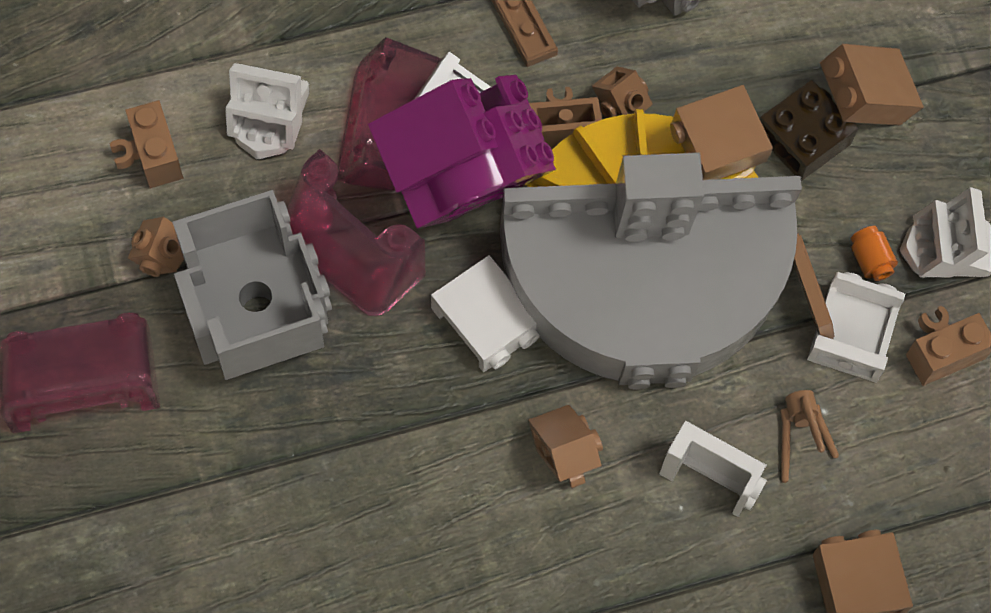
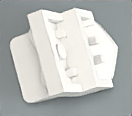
(265, 109)
(950, 238)

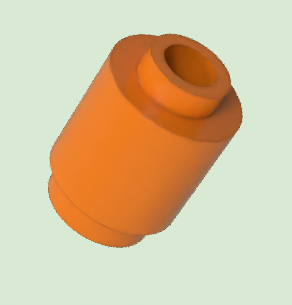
(873, 253)

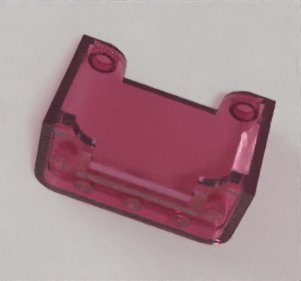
(383, 82)
(351, 257)
(76, 369)

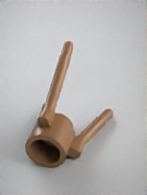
(804, 413)

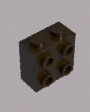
(807, 130)

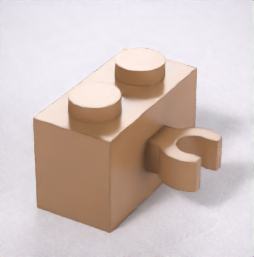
(562, 116)
(150, 144)
(948, 346)
(566, 444)

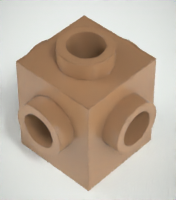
(621, 92)
(156, 247)

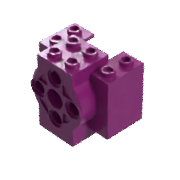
(462, 147)

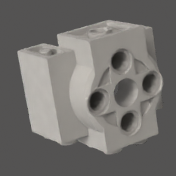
(243, 255)

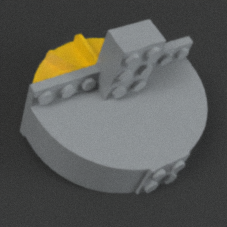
(643, 260)

